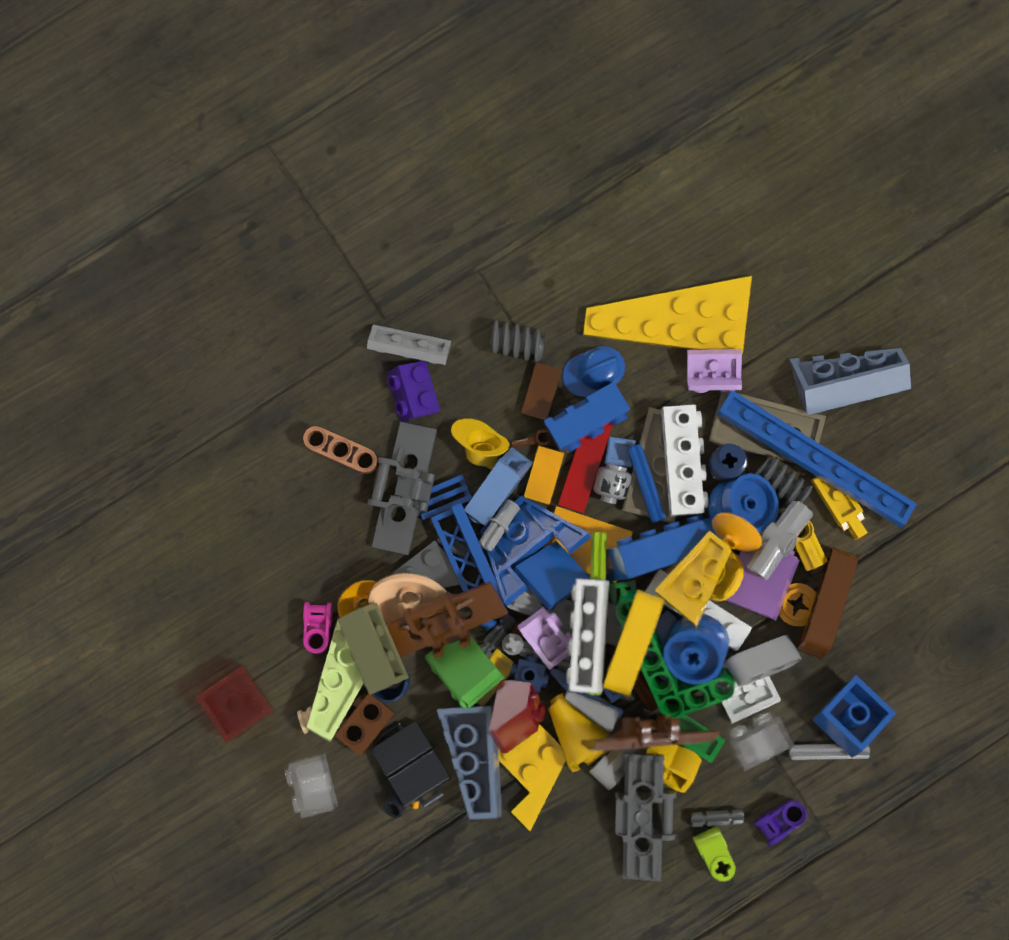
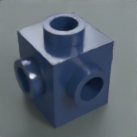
(533, 664)

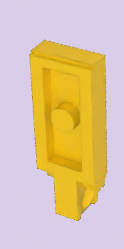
(842, 507)

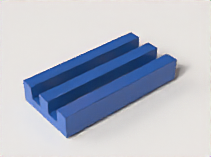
(425, 515)

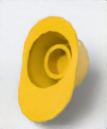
(481, 442)

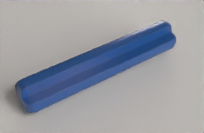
(646, 483)

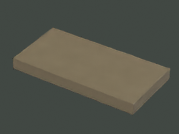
(726, 433)
(653, 448)

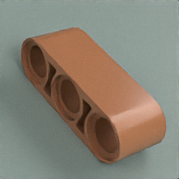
(329, 443)

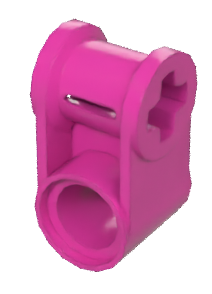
(317, 625)

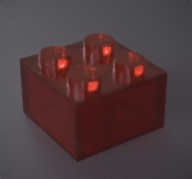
(235, 703)

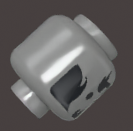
(612, 483)

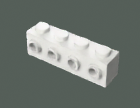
(682, 460)
(589, 635)

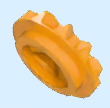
(801, 616)

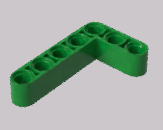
(673, 687)

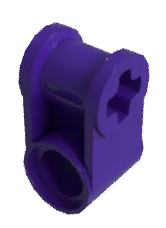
(779, 821)

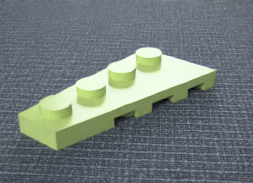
(336, 688)

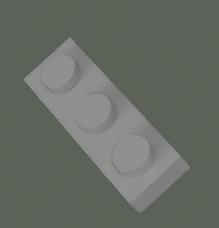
(408, 344)

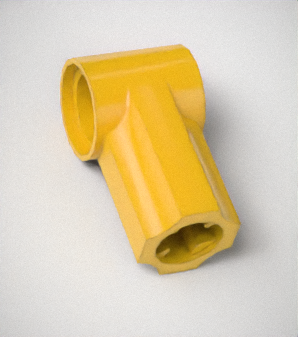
(810, 549)

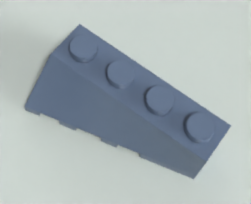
(850, 378)

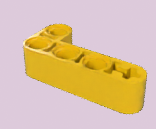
(633, 643)

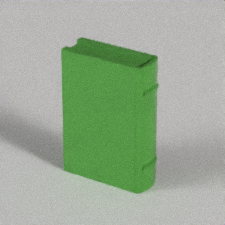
(465, 672)

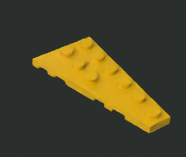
(686, 318)

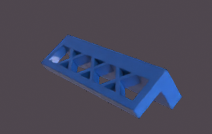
(472, 544)

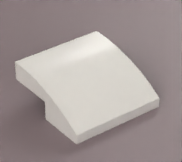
(749, 698)

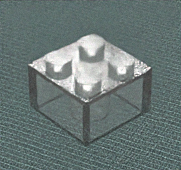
(758, 741)
(311, 785)

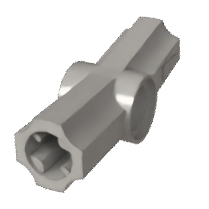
(779, 539)

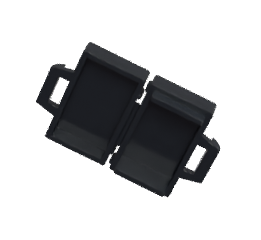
(417, 773)

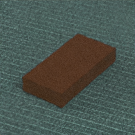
(541, 391)

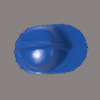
(593, 370)

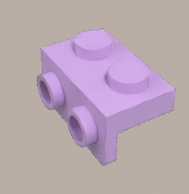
(714, 370)
(545, 637)

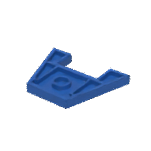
(528, 533)

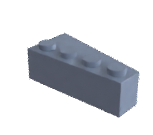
(474, 758)

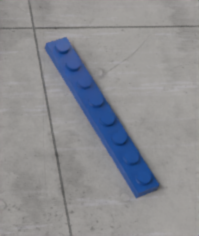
(817, 459)

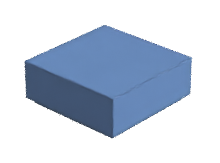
(617, 451)

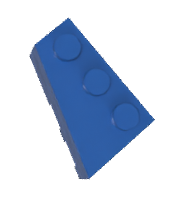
(587, 418)

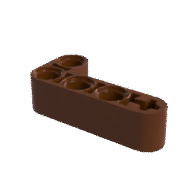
(828, 604)

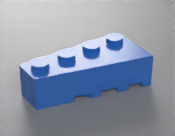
(655, 549)

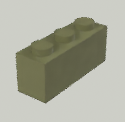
(373, 648)

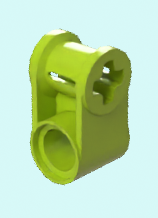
(712, 850)

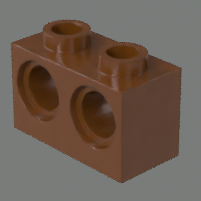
(369, 727)

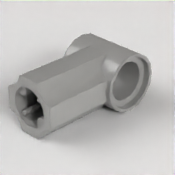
(611, 767)

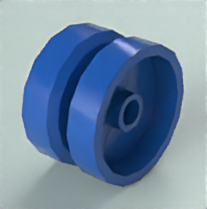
(747, 497)
(696, 652)

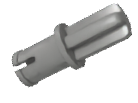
(499, 525)
(512, 644)

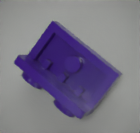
(412, 391)

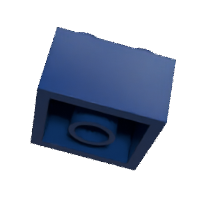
(854, 716)

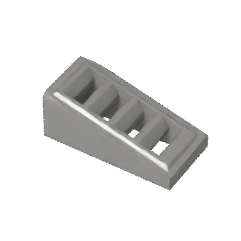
(597, 711)

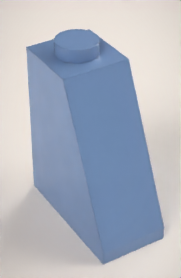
(498, 486)

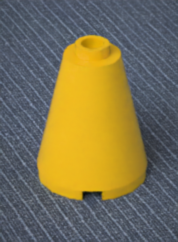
(573, 727)

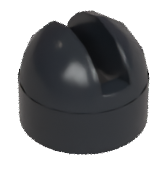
(393, 806)

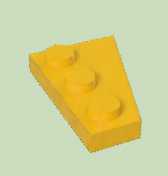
(695, 578)

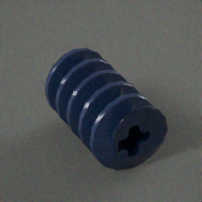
(731, 453)

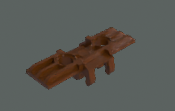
(447, 625)
(637, 734)

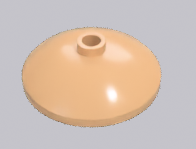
(402, 592)

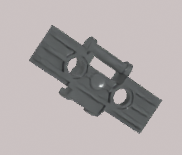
(411, 491)
(635, 816)

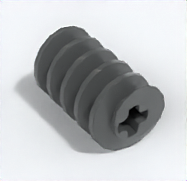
(517, 341)
(784, 482)

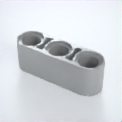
(763, 660)

